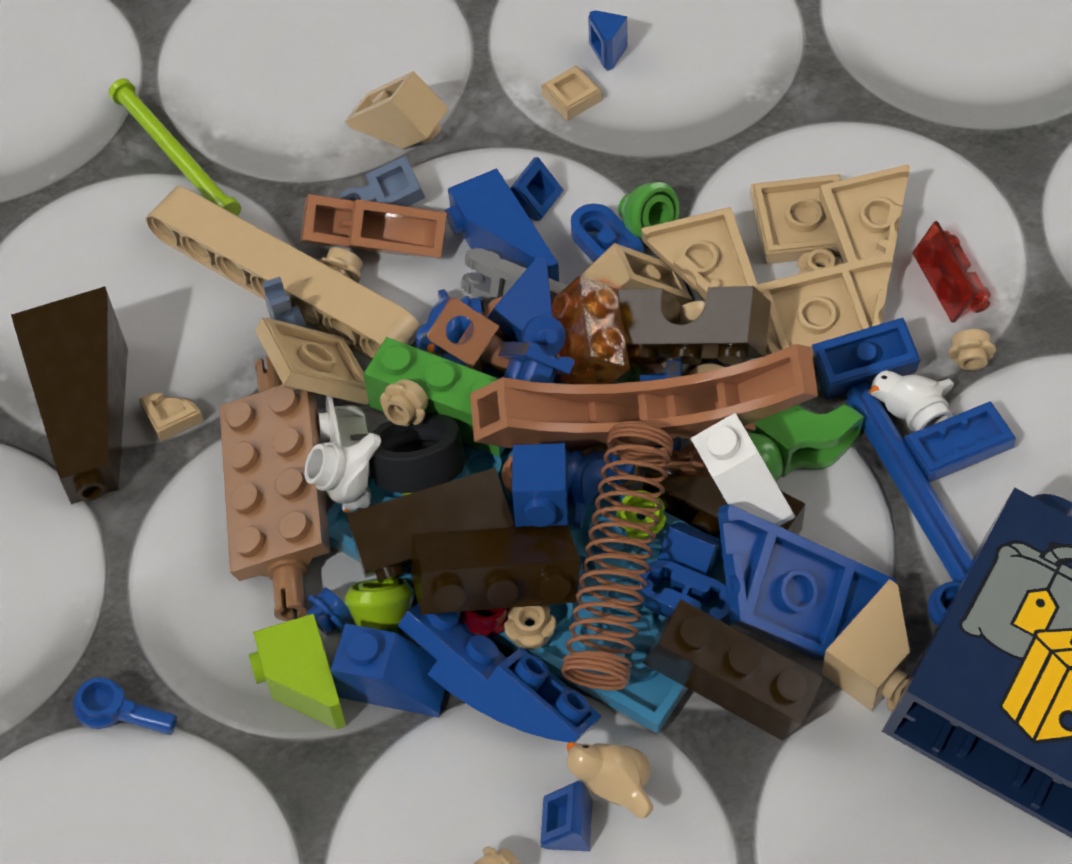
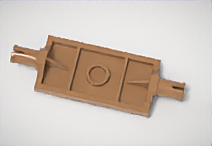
(270, 508)

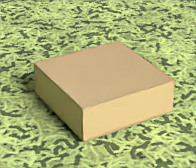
(571, 92)

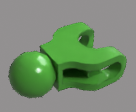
(805, 439)

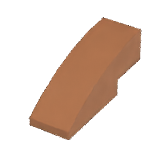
(372, 227)

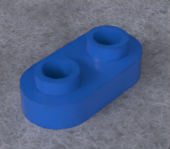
(610, 228)

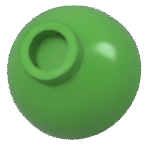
(648, 206)

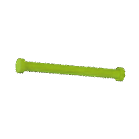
(123, 93)

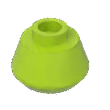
(380, 604)

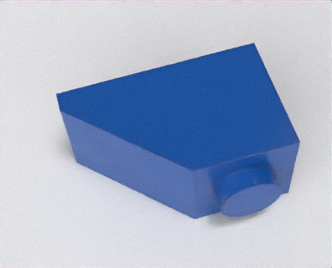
(539, 485)
(385, 671)

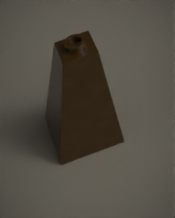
(79, 384)

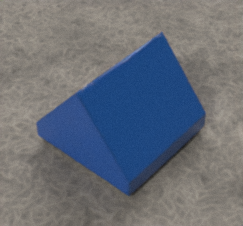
(608, 36)
(536, 189)
(690, 548)
(567, 819)

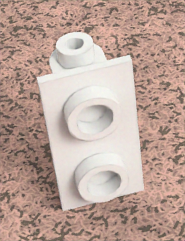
(342, 425)

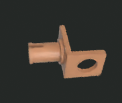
(476, 342)

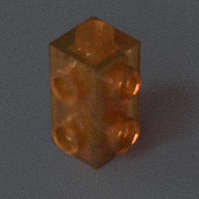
(592, 332)

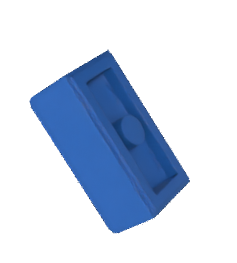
(863, 355)

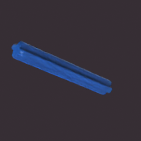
(911, 482)

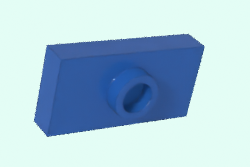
(960, 441)

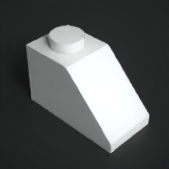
(741, 471)

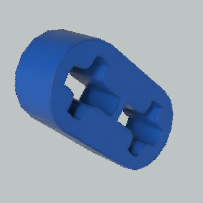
(685, 585)

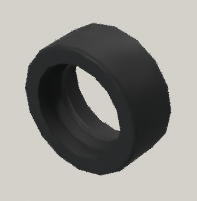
(417, 455)

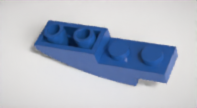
(509, 689)

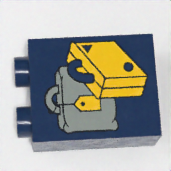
(999, 666)

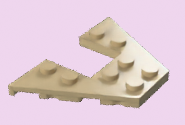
(809, 305)

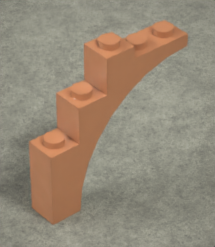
(683, 406)

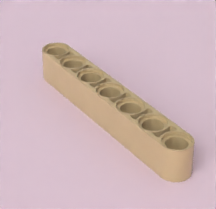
(253, 256)

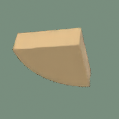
(170, 414)

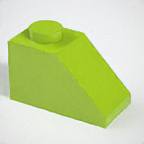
(297, 669)

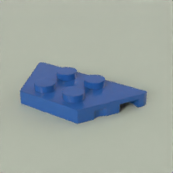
(790, 584)

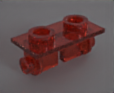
(946, 271)

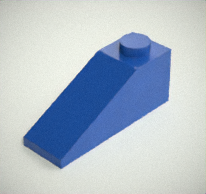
(495, 221)

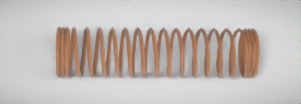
(599, 660)

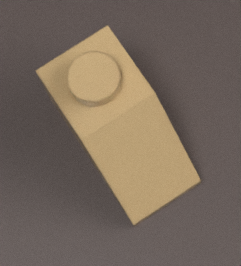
(400, 112)
(631, 269)
(871, 651)

